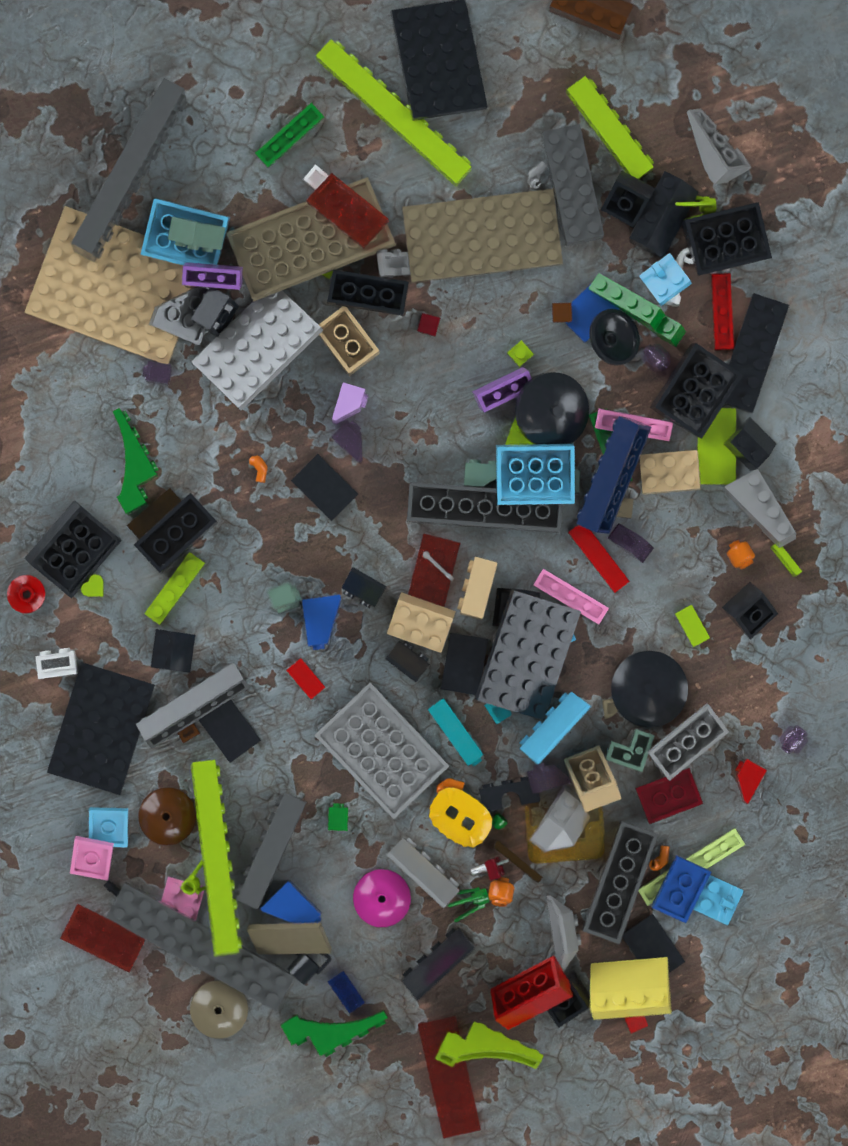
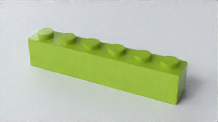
(609, 129)

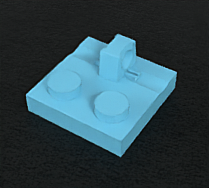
(665, 279)
(109, 825)
(718, 900)

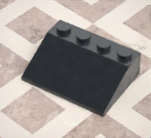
(727, 239)
(696, 390)
(72, 549)
(437, 963)

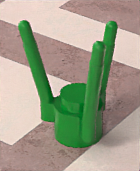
(479, 898)

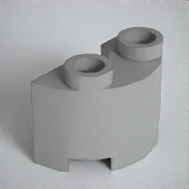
(393, 263)

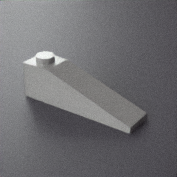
(717, 155)

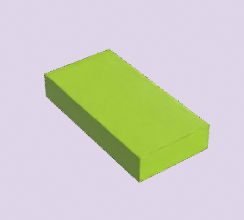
(786, 560)
(692, 626)

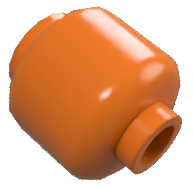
(740, 554)
(501, 892)

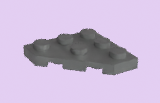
(176, 314)

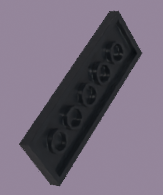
(755, 349)

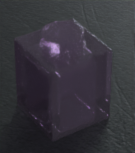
(157, 373)

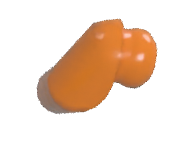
(260, 466)
(660, 861)

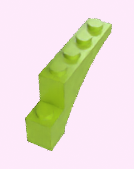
(485, 1043)

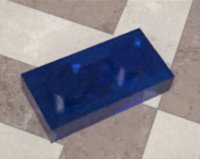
(346, 991)

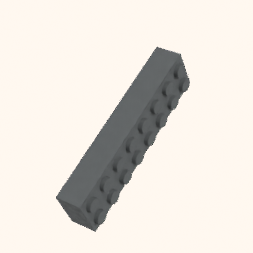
(478, 508)

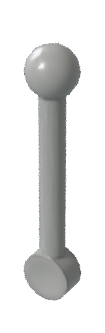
(426, 555)

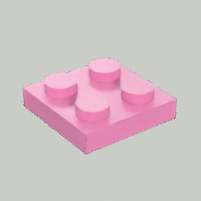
(91, 858)
(179, 900)

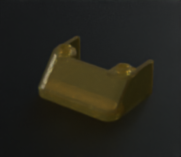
(584, 849)

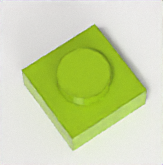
(520, 353)

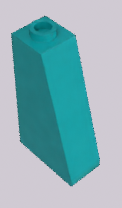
(456, 733)

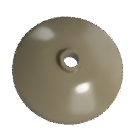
(221, 995)

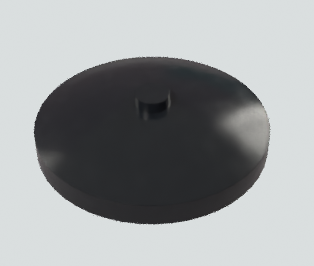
(552, 409)
(649, 689)

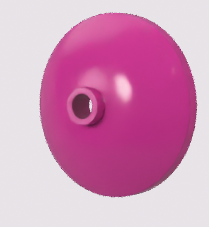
(383, 883)

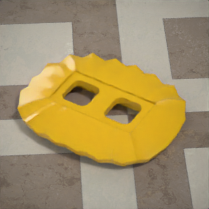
(467, 807)

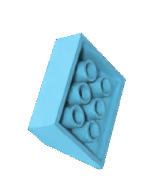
(157, 232)
(535, 474)
(554, 728)

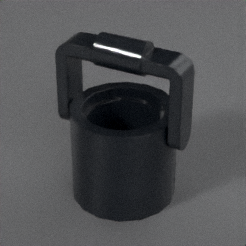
(304, 968)

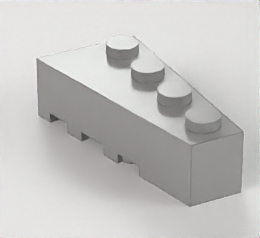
(761, 507)

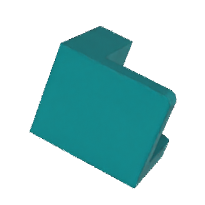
(498, 714)

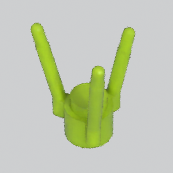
(706, 205)
(192, 883)

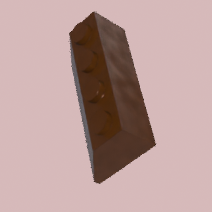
(600, 15)

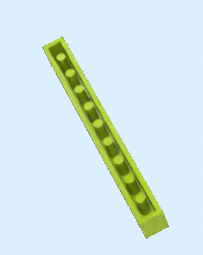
(393, 112)
(215, 859)

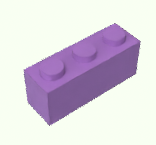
(212, 275)
(501, 389)

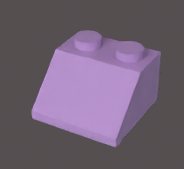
(349, 402)

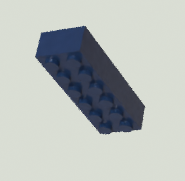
(613, 475)

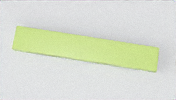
(704, 857)

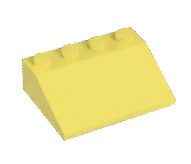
(630, 988)

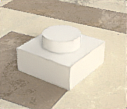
(315, 177)

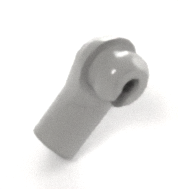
(534, 175)

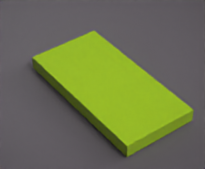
(716, 461)

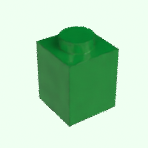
(338, 817)

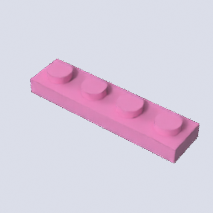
(660, 428)
(570, 596)

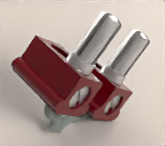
(492, 867)

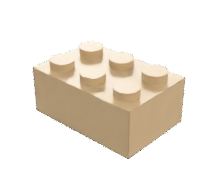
(347, 340)
(670, 472)
(477, 588)
(421, 622)
(592, 778)

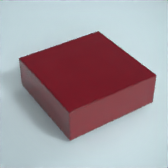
(428, 324)

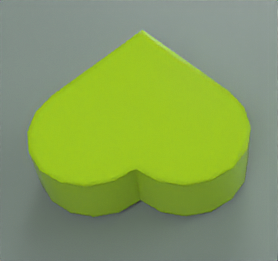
(93, 587)

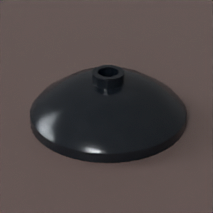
(621, 334)

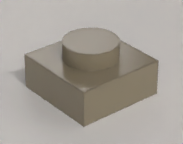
(626, 508)

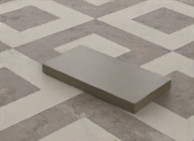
(289, 938)

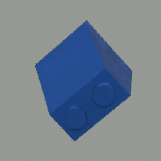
(320, 619)
(292, 906)

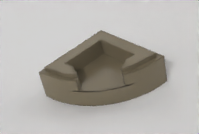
(609, 708)

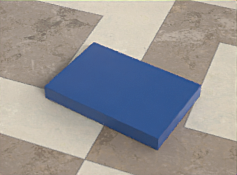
(584, 310)
(681, 889)

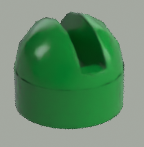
(499, 821)

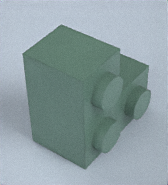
(196, 234)
(634, 755)

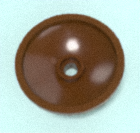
(181, 813)

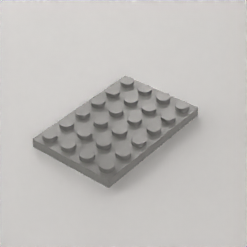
(257, 347)
(381, 750)

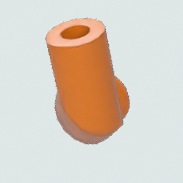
(449, 783)

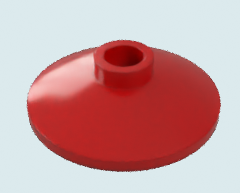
(16, 591)

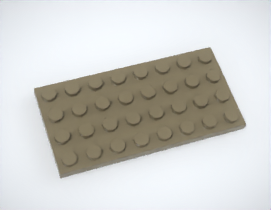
(482, 235)
(299, 246)

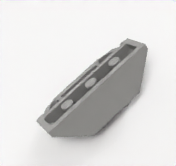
(561, 823)
(563, 931)

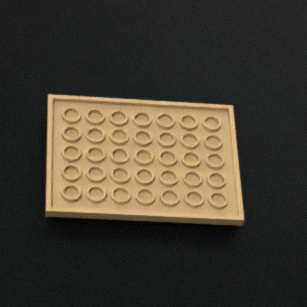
(108, 296)

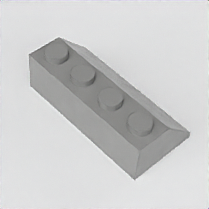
(687, 742)
(423, 872)

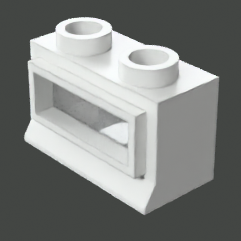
(56, 664)

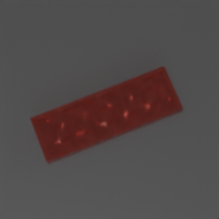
(449, 1084)

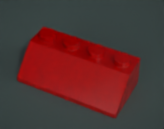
(530, 993)

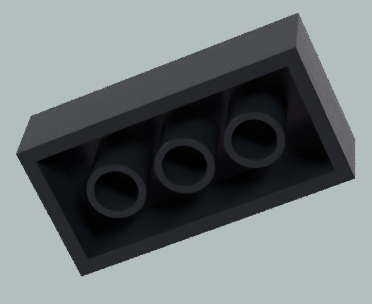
(175, 533)

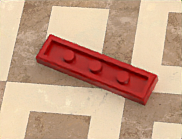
(722, 311)
(599, 557)

